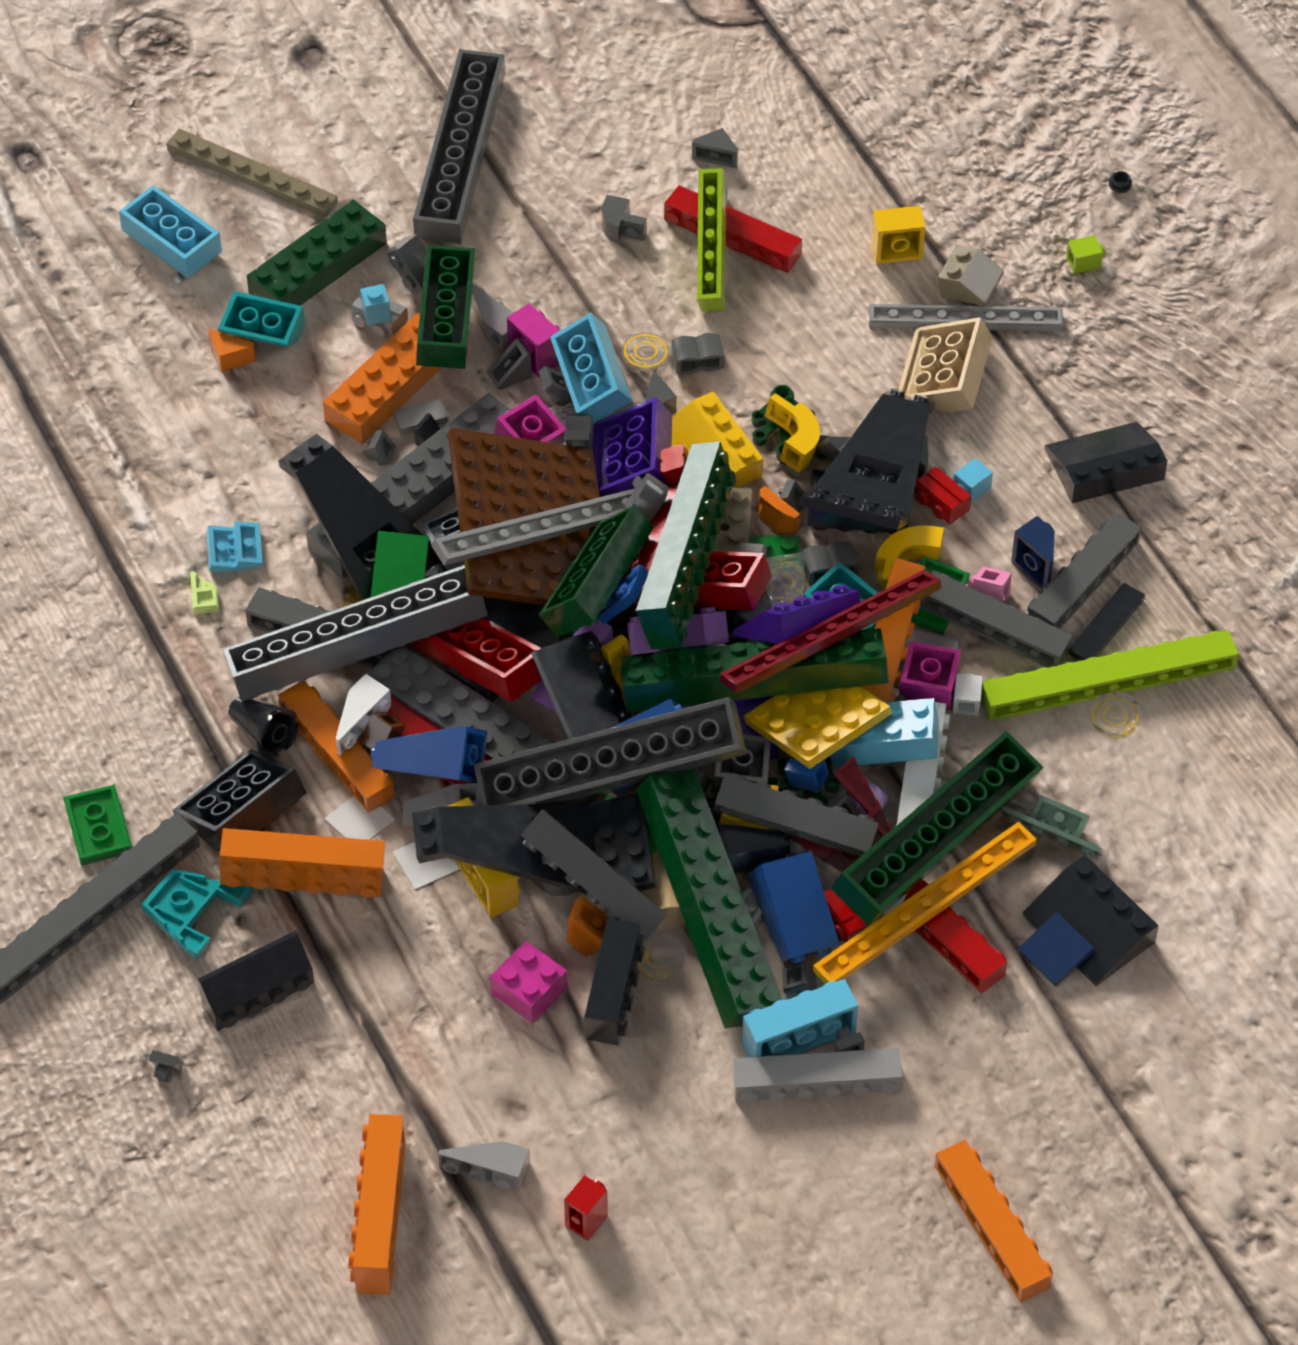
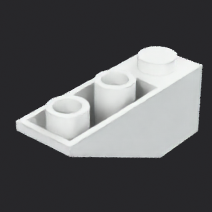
(362, 701)

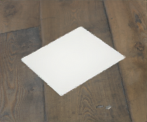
(356, 822)
(423, 873)

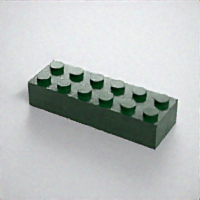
(319, 256)
(445, 307)
(596, 572)

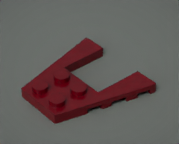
(858, 787)

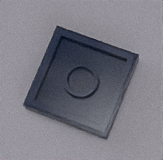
(1056, 949)

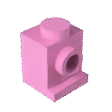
(993, 583)

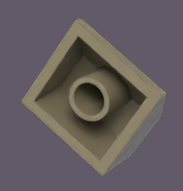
(969, 276)

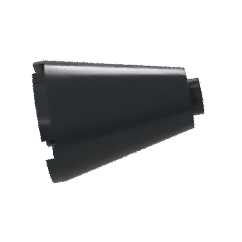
(265, 724)
(752, 846)

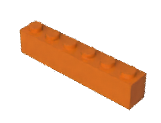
(895, 630)
(354, 765)
(993, 1220)

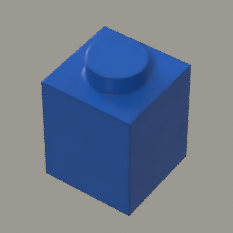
(805, 778)

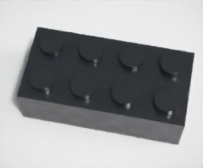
(614, 982)

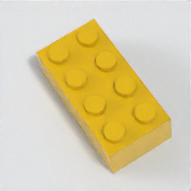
(494, 889)

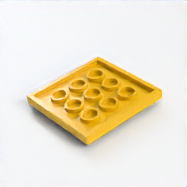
(817, 722)

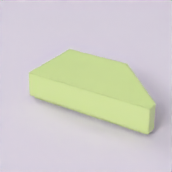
(203, 595)

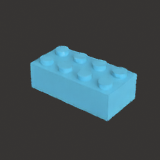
(170, 231)
(591, 368)
(903, 736)
(800, 1022)

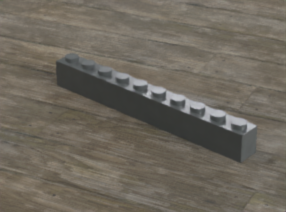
(95, 903)

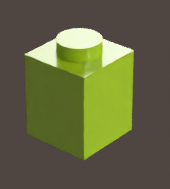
(1084, 254)

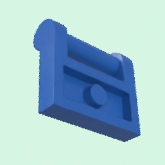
(626, 594)

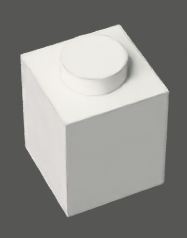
(967, 694)

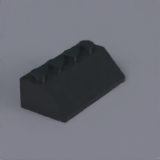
(255, 981)

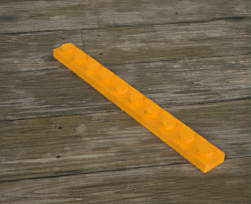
(925, 904)

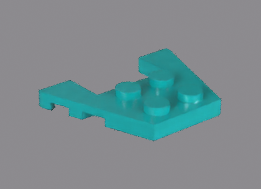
(182, 900)

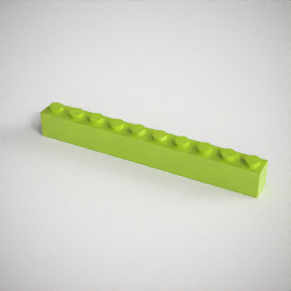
(1114, 672)

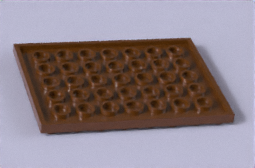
(510, 479)

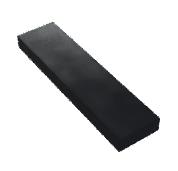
(1107, 623)

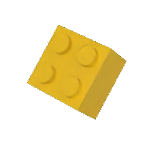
(898, 234)

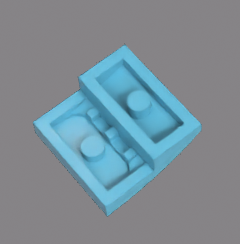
(234, 547)

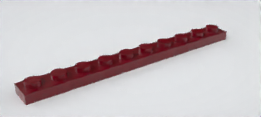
(830, 631)

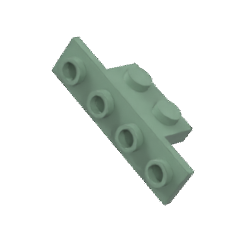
(1056, 820)

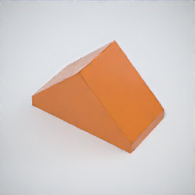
(231, 350)

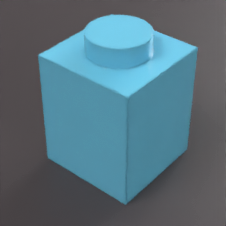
(375, 304)
(974, 478)

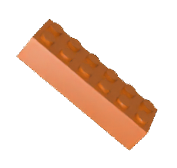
(379, 386)
(302, 862)
(377, 1204)

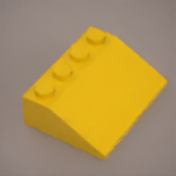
(709, 421)

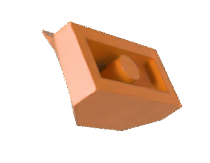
(777, 513)
(586, 927)

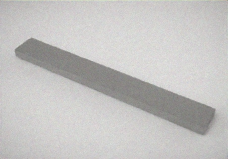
(993, 316)

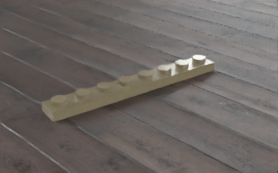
(252, 172)

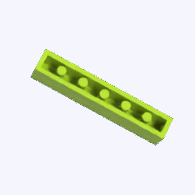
(711, 239)

